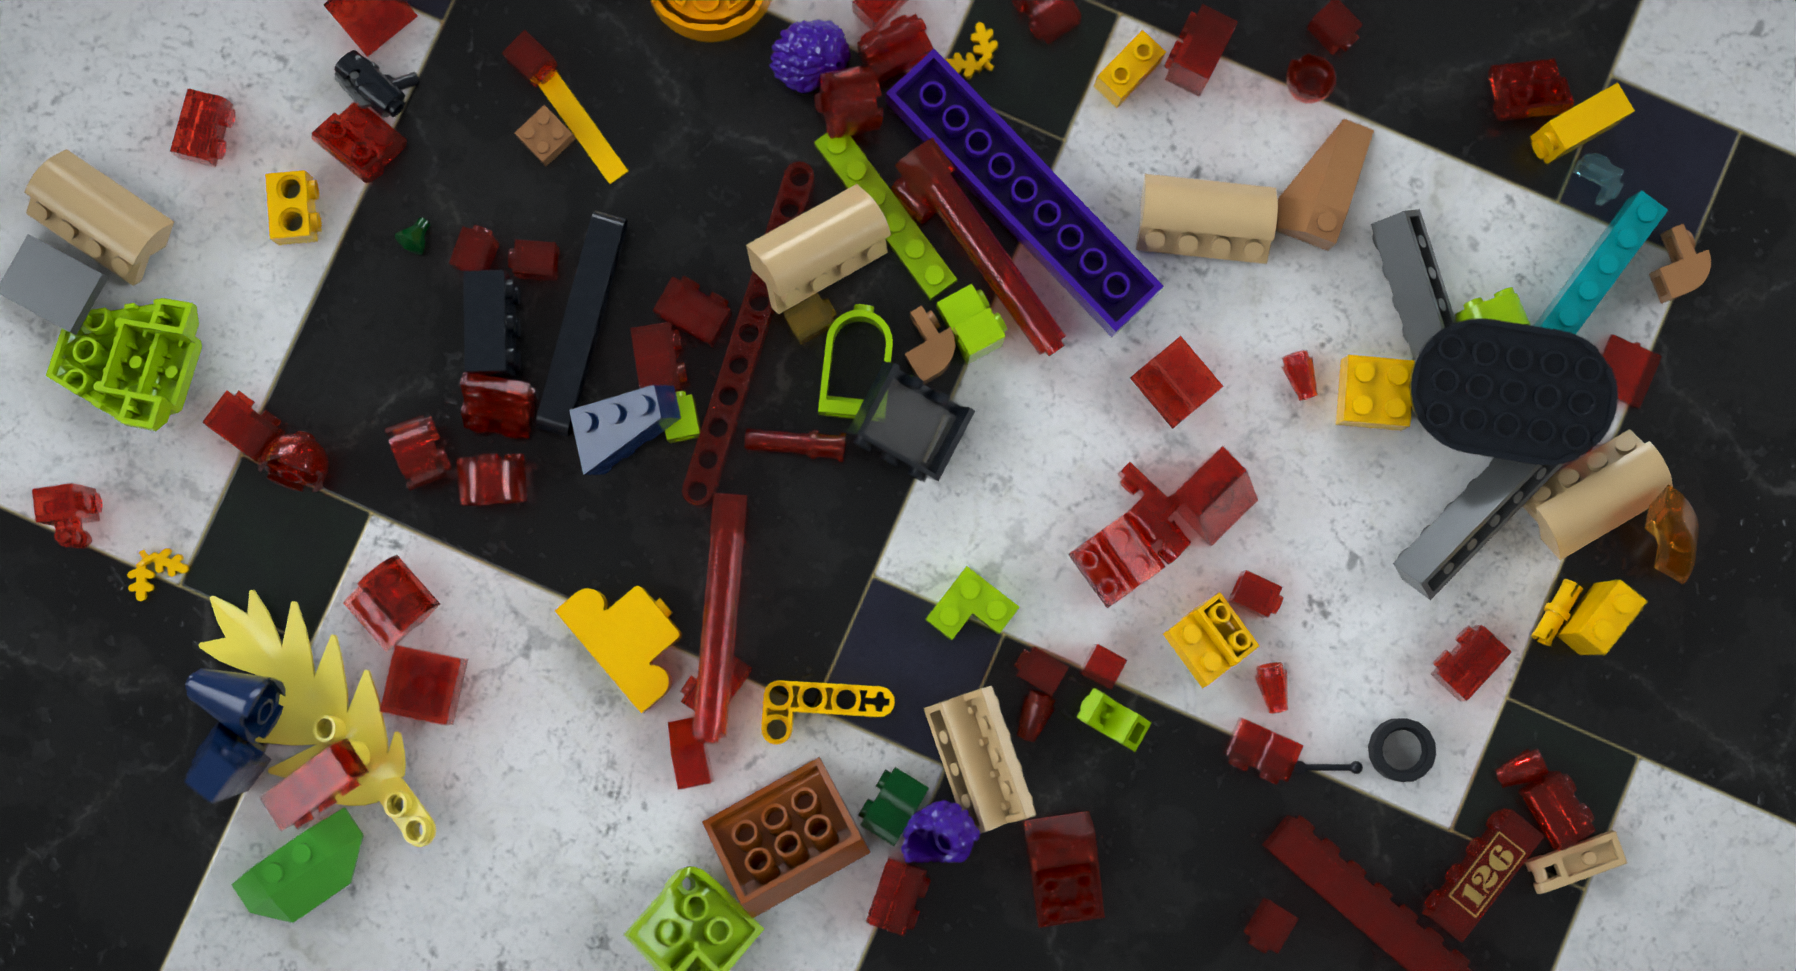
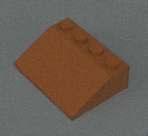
(785, 838)

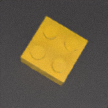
(1374, 393)

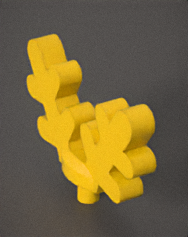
(984, 49)
(161, 561)

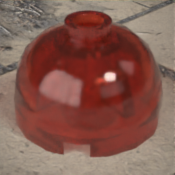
(295, 461)

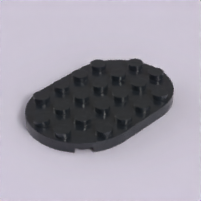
(1513, 391)

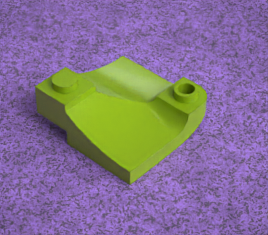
(693, 926)

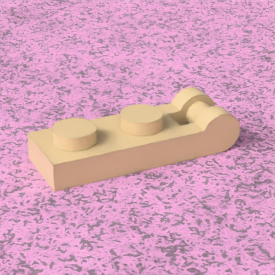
(1577, 861)

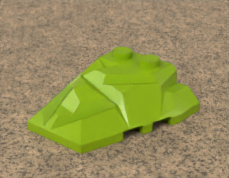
(131, 360)

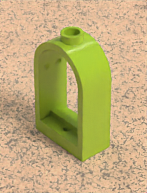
(843, 406)

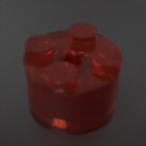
(849, 101)
(417, 452)
(491, 479)

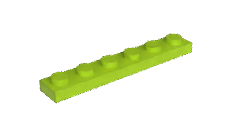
(905, 237)

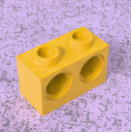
(1129, 68)
(284, 209)

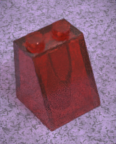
(1214, 495)

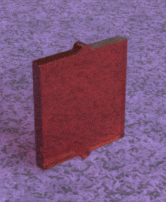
(1632, 368)

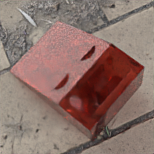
(1064, 868)

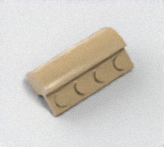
(97, 215)
(1207, 218)
(819, 247)
(1598, 493)
(980, 759)

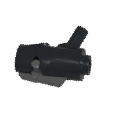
(370, 87)

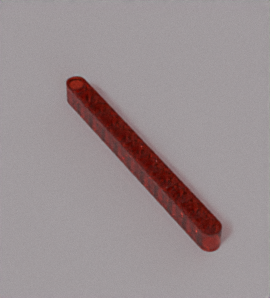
(738, 348)

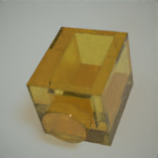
(810, 318)

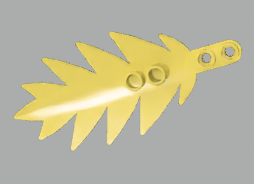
(319, 709)

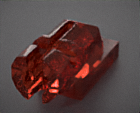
(1152, 514)

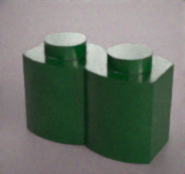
(893, 806)

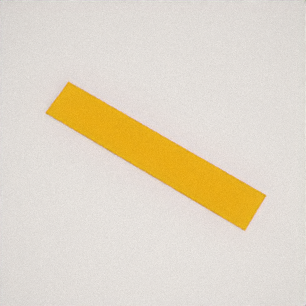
(583, 128)

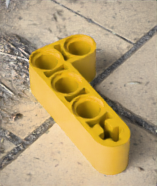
(828, 705)

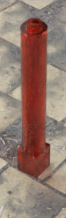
(929, 173)
(720, 616)

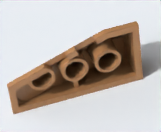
(1322, 192)

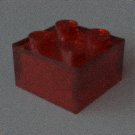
(1203, 43)
(424, 685)

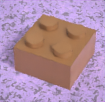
(545, 135)

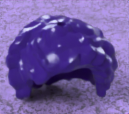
(807, 52)
(939, 834)

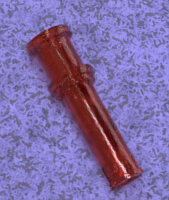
(812, 444)

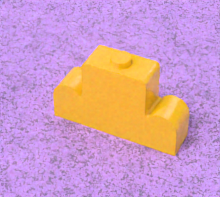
(625, 639)

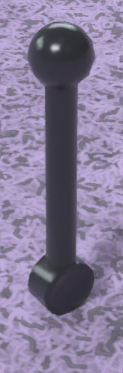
(1355, 767)

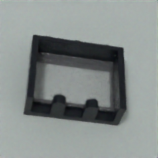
(909, 423)

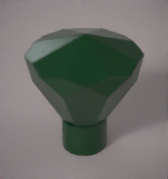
(414, 237)

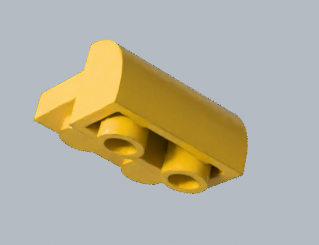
(1211, 639)

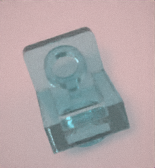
(1599, 170)

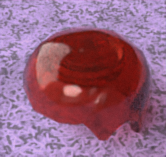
(1310, 79)

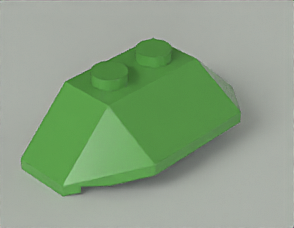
(303, 870)

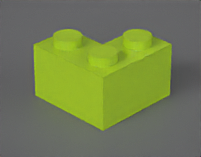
(974, 327)
(969, 597)

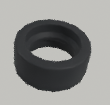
(1428, 750)

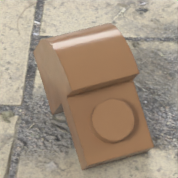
(1687, 268)
(937, 351)

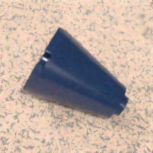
(238, 700)

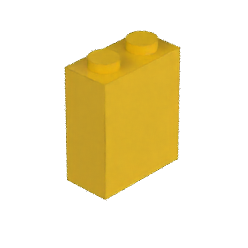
(1581, 123)
(1601, 617)

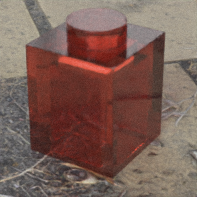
(1335, 27)
(530, 59)
(474, 249)
(534, 260)
(1256, 594)
(1102, 666)
(1040, 670)
(1269, 927)

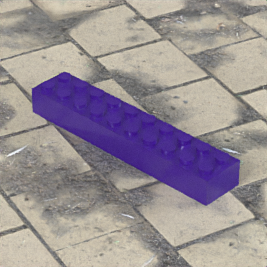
(1024, 193)

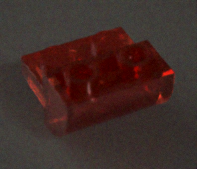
(371, 21)
(1529, 90)
(359, 141)
(1176, 382)
(497, 405)
(1116, 560)
(390, 602)

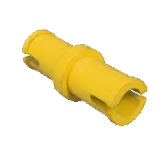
(1557, 612)

